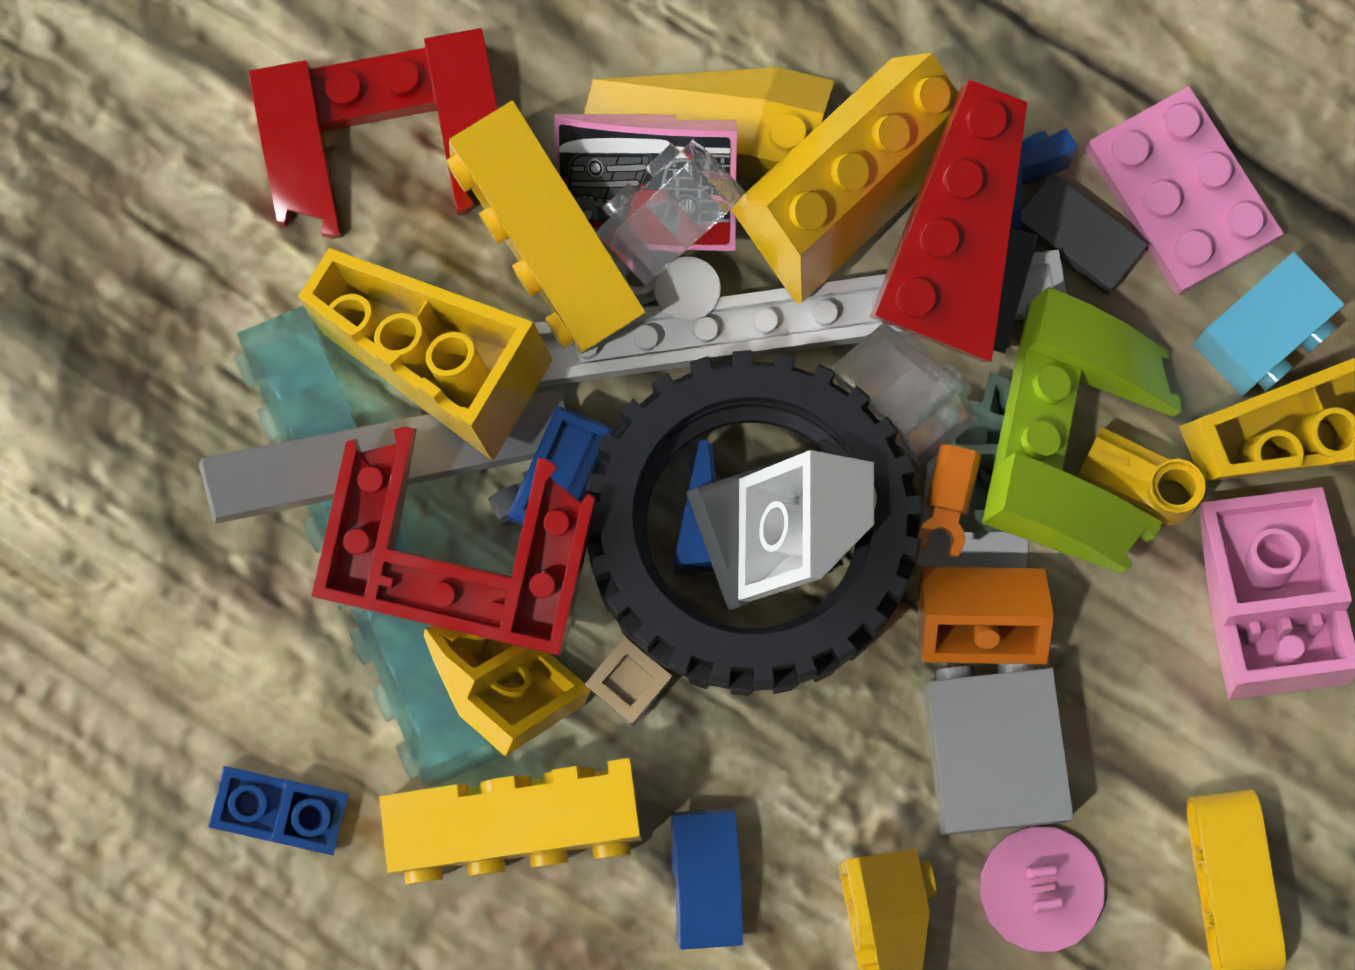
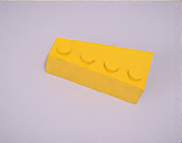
(543, 227)
(434, 346)
(1279, 430)
(511, 821)

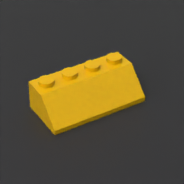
(849, 173)

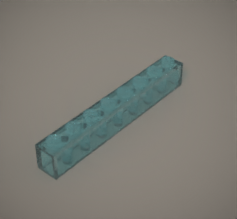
(306, 401)

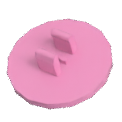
(1042, 889)

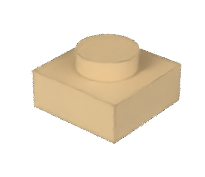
(628, 681)

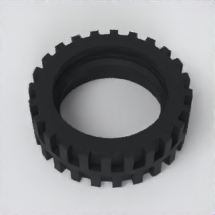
(726, 396)

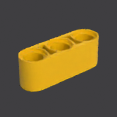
(1235, 881)

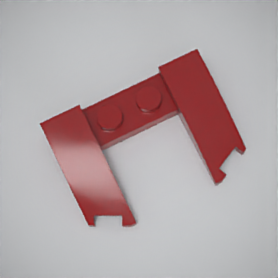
(301, 103)
(367, 571)

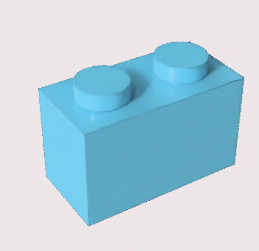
(1268, 325)

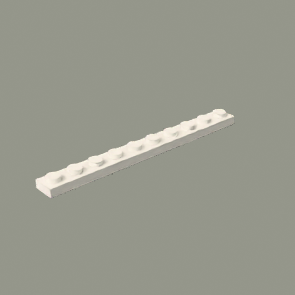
(750, 321)

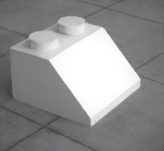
(800, 520)

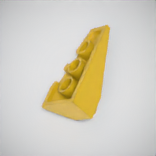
(770, 106)
(888, 908)

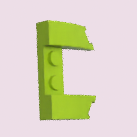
(1028, 490)

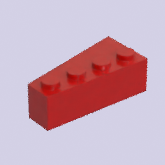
(956, 239)

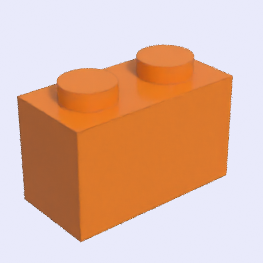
(984, 615)

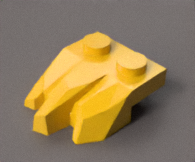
(504, 687)

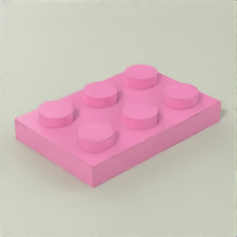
(1183, 191)

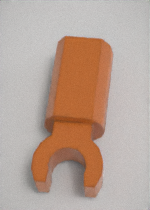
(950, 495)

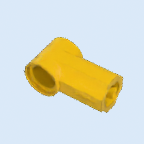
(1135, 473)

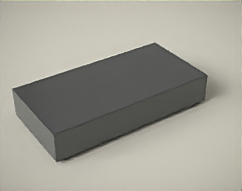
(1082, 233)

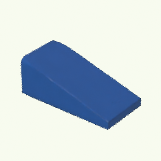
(691, 551)

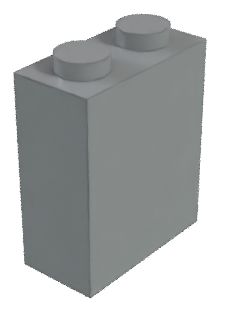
(996, 749)

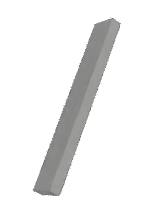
(308, 468)

